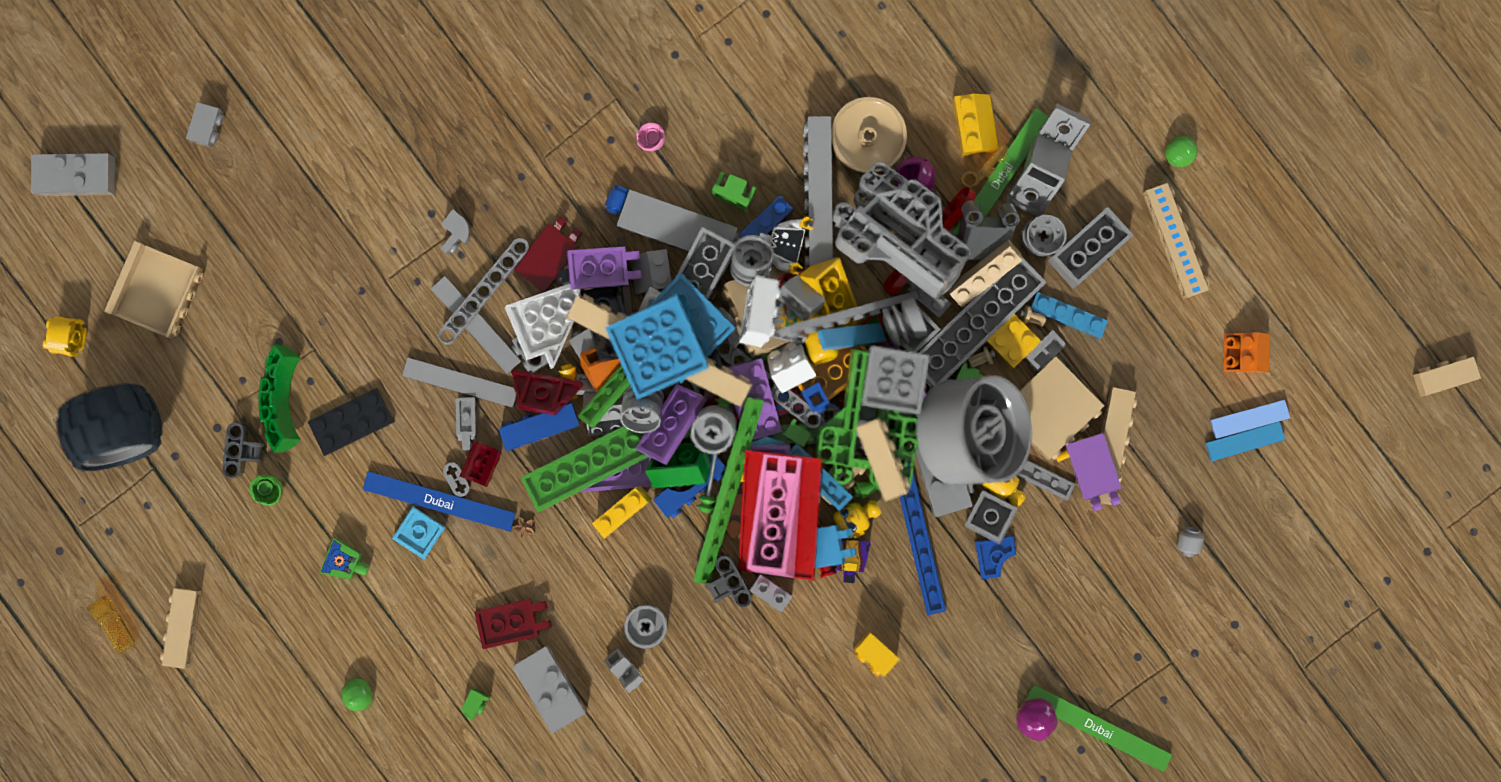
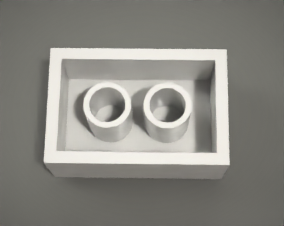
(759, 311)

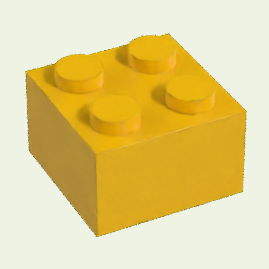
(1013, 341)
(876, 654)

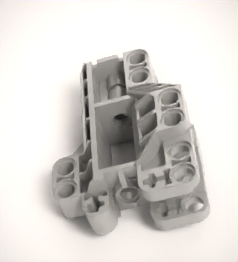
(935, 253)

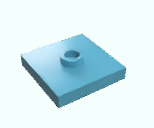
(418, 533)

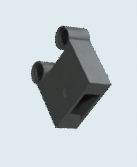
(986, 234)

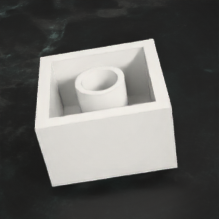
(790, 366)

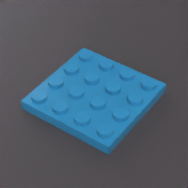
(705, 319)
(657, 347)

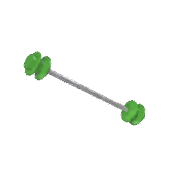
(706, 499)

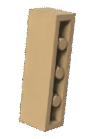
(985, 273)
(882, 459)
(181, 628)

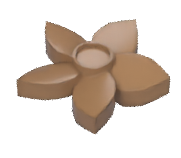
(523, 527)

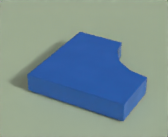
(993, 555)

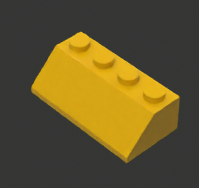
(832, 284)

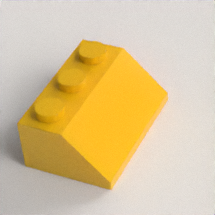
(975, 124)

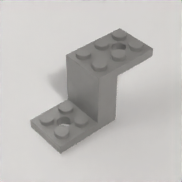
(1048, 160)

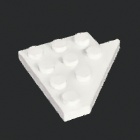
(543, 322)

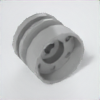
(1053, 231)
(751, 258)
(904, 322)
(641, 414)

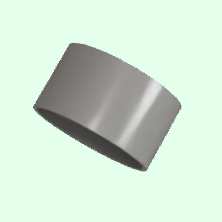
(974, 431)

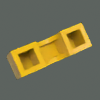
(622, 511)

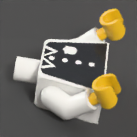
(787, 243)

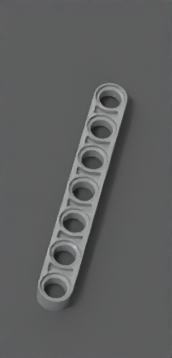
(482, 300)
(793, 398)

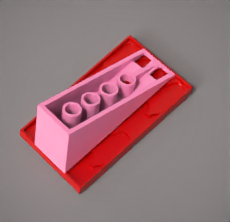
(782, 500)

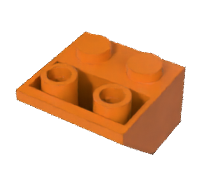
(1246, 352)
(597, 372)

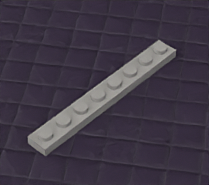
(843, 317)

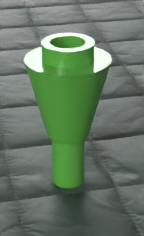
(864, 489)

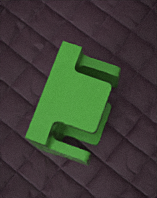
(733, 191)

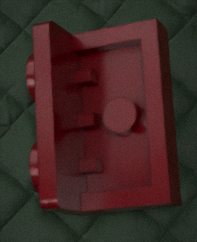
(480, 464)

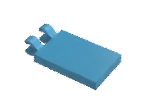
(830, 547)

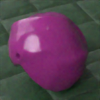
(917, 169)
(1036, 719)

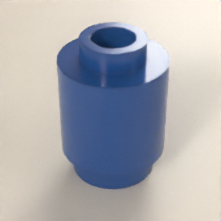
(616, 199)

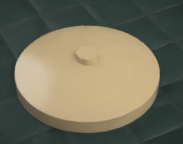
(868, 133)

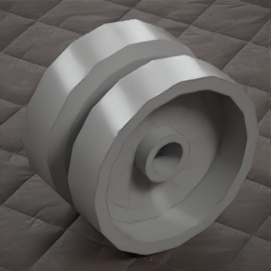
(713, 429)
(646, 637)

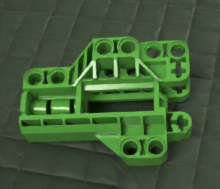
(846, 420)

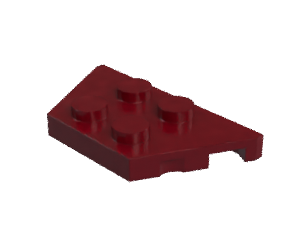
(543, 392)

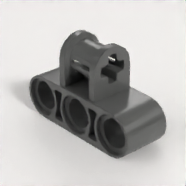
(247, 450)
(724, 587)

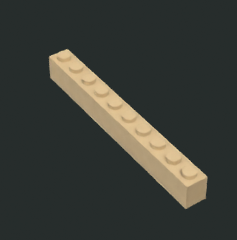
(714, 379)

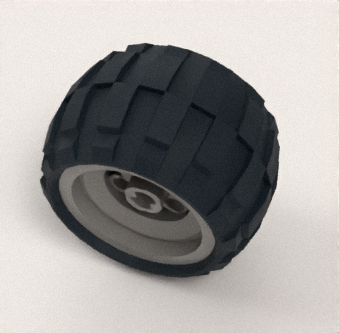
(109, 427)

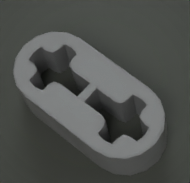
(452, 481)

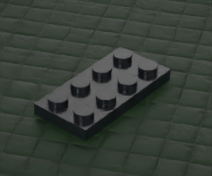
(611, 297)
(350, 422)

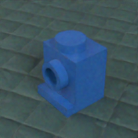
(812, 391)

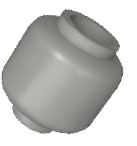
(1190, 541)

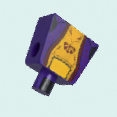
(854, 563)

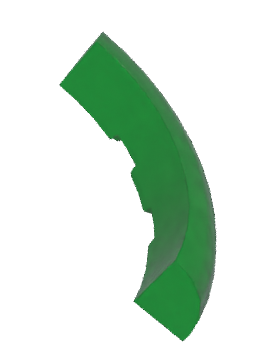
(274, 398)

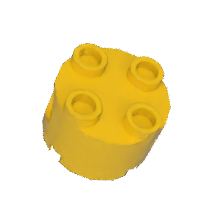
(65, 336)

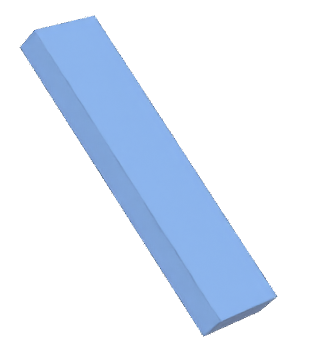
(1250, 419)

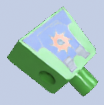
(343, 561)

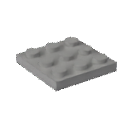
(895, 380)

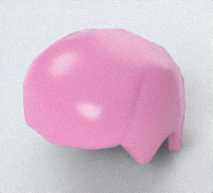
(650, 137)

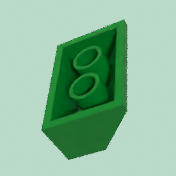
(685, 467)

